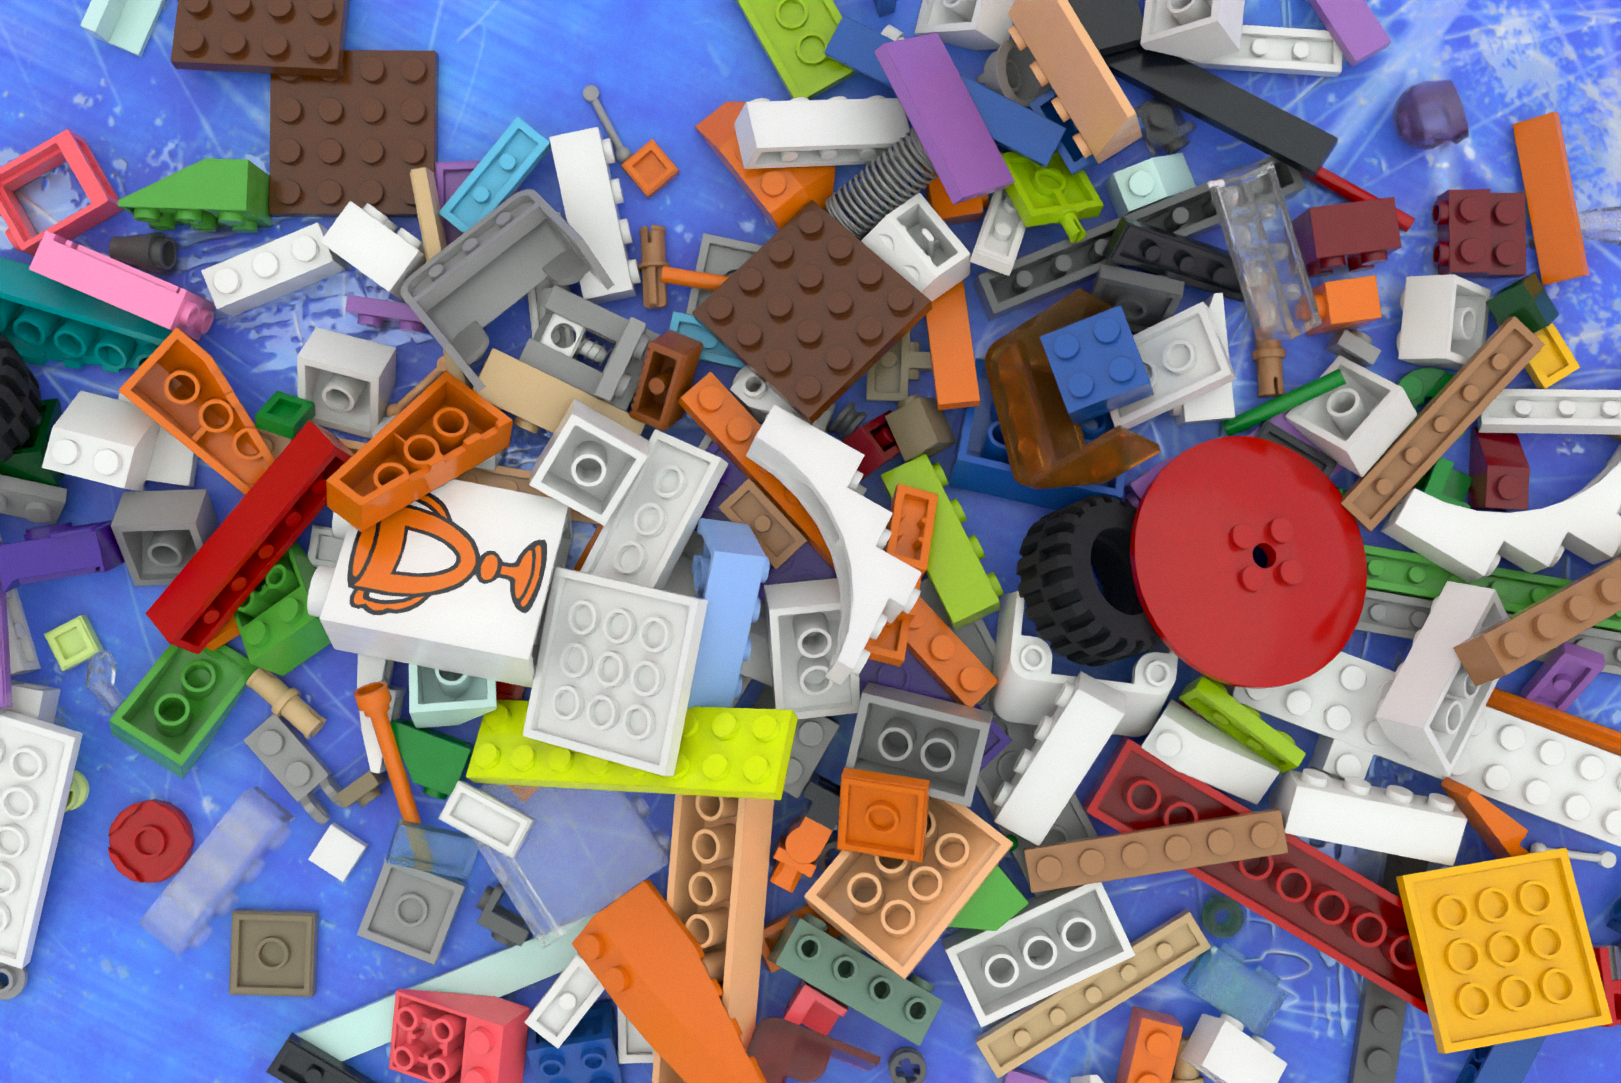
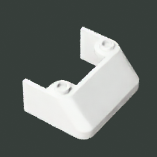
(1029, 690)

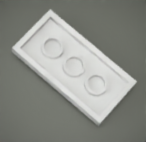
(656, 513)

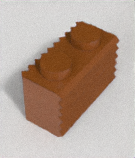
(665, 379)

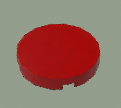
(150, 841)

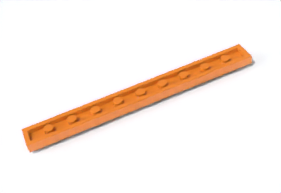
(928, 637)

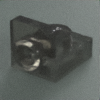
(1164, 126)

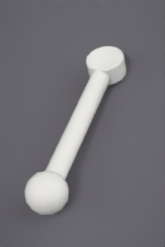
(1603, 858)

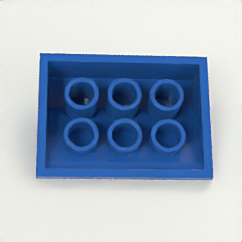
(984, 465)

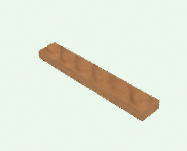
(1441, 422)
(1155, 850)

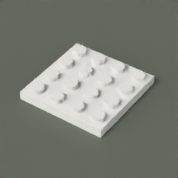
(615, 670)

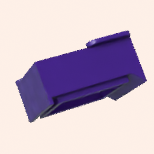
(59, 553)

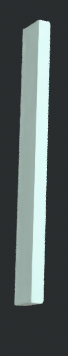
(488, 976)

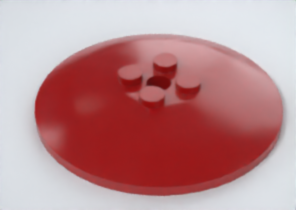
(1200, 574)

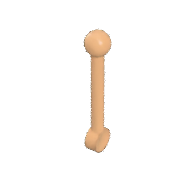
(394, 409)

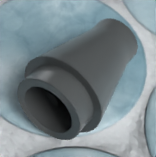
(147, 251)

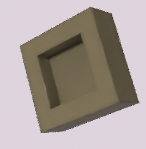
(362, 790)

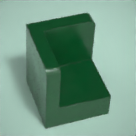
(1526, 301)

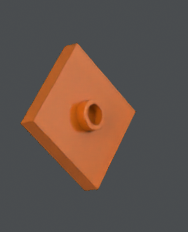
(883, 814)

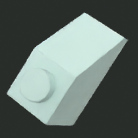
(1148, 183)

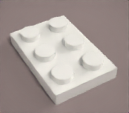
(1182, 363)

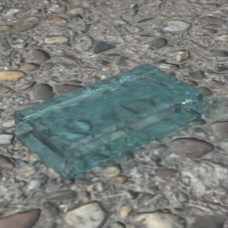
(432, 849)

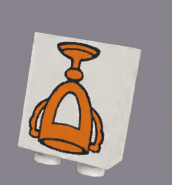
(448, 581)

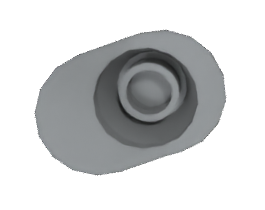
(1010, 75)

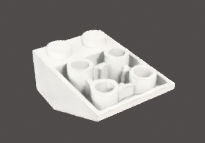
(920, 247)

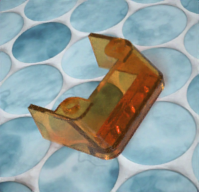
(1033, 418)

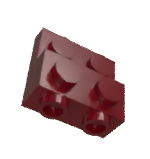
(1480, 234)

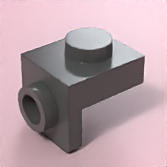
(505, 925)

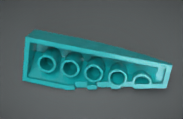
(68, 326)

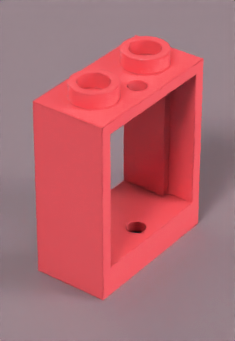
(38, 161)

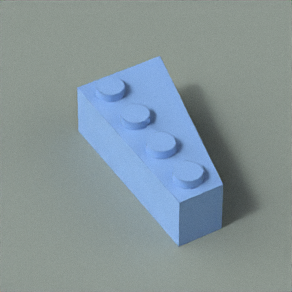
(730, 580)

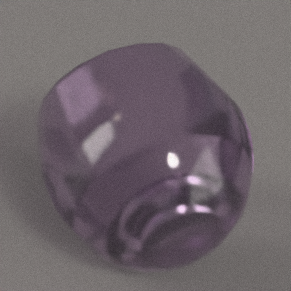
(1430, 115)

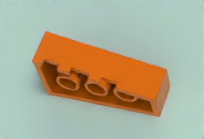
(417, 452)

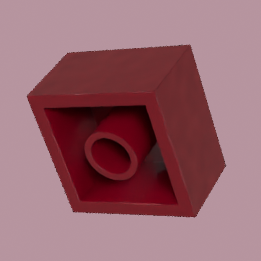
(1347, 235)

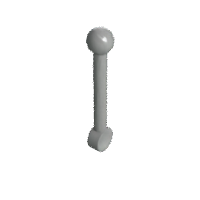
(592, 95)

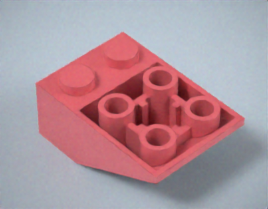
(458, 1037)

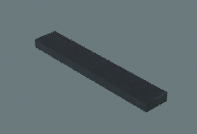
(1225, 107)

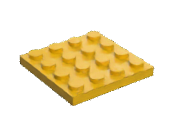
(1503, 950)

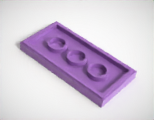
(944, 117)

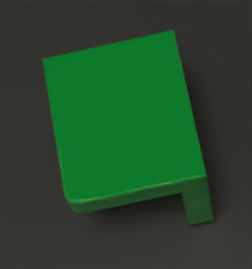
(1445, 483)

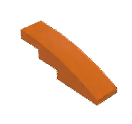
(909, 542)

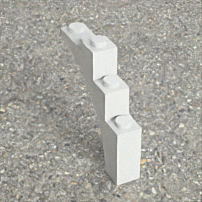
(824, 480)
(1474, 541)

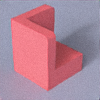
(814, 1008)

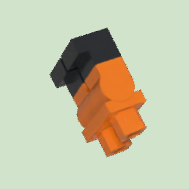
(807, 833)

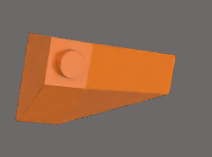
(197, 406)

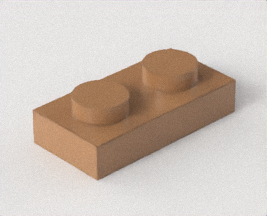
(771, 527)

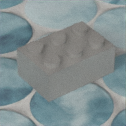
(920, 739)

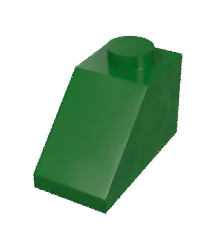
(432, 757)

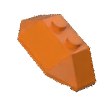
(775, 191)

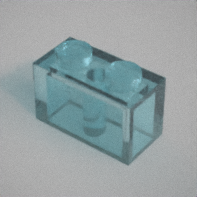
(1236, 988)

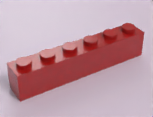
(249, 540)

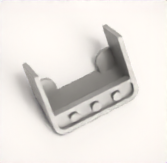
(494, 269)

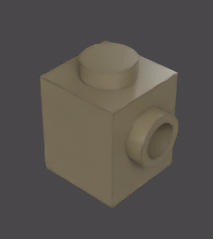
(920, 427)

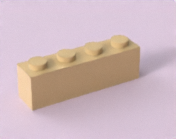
(538, 397)

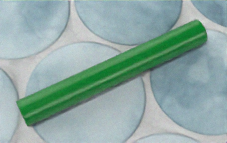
(1284, 402)

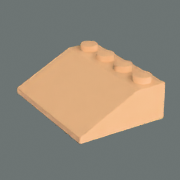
(1077, 75)
(904, 906)

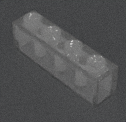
(1265, 252)
(217, 870)

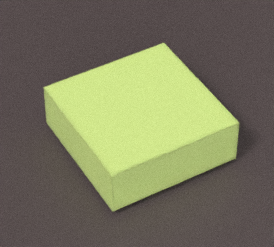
(73, 642)

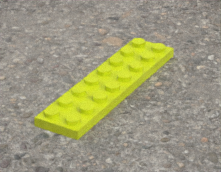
(718, 756)

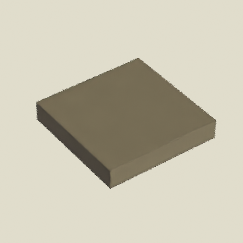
(274, 952)

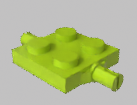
(1051, 194)

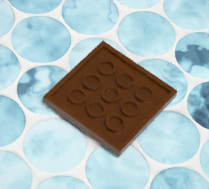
(261, 36)
(353, 134)
(812, 311)

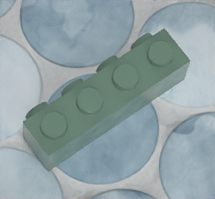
(855, 979)

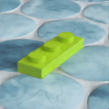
(1241, 723)

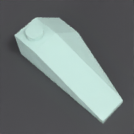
(448, 697)

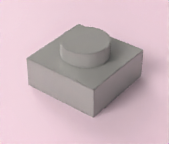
(1354, 346)

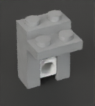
(620, 376)

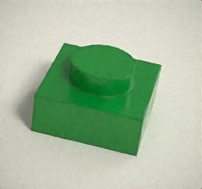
(284, 414)

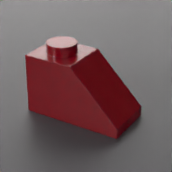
(875, 442)
(1497, 472)

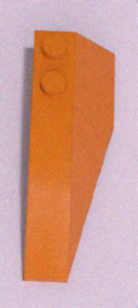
(663, 988)

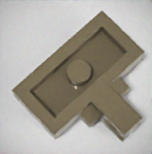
(891, 373)

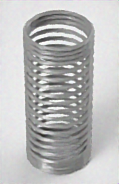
(886, 180)

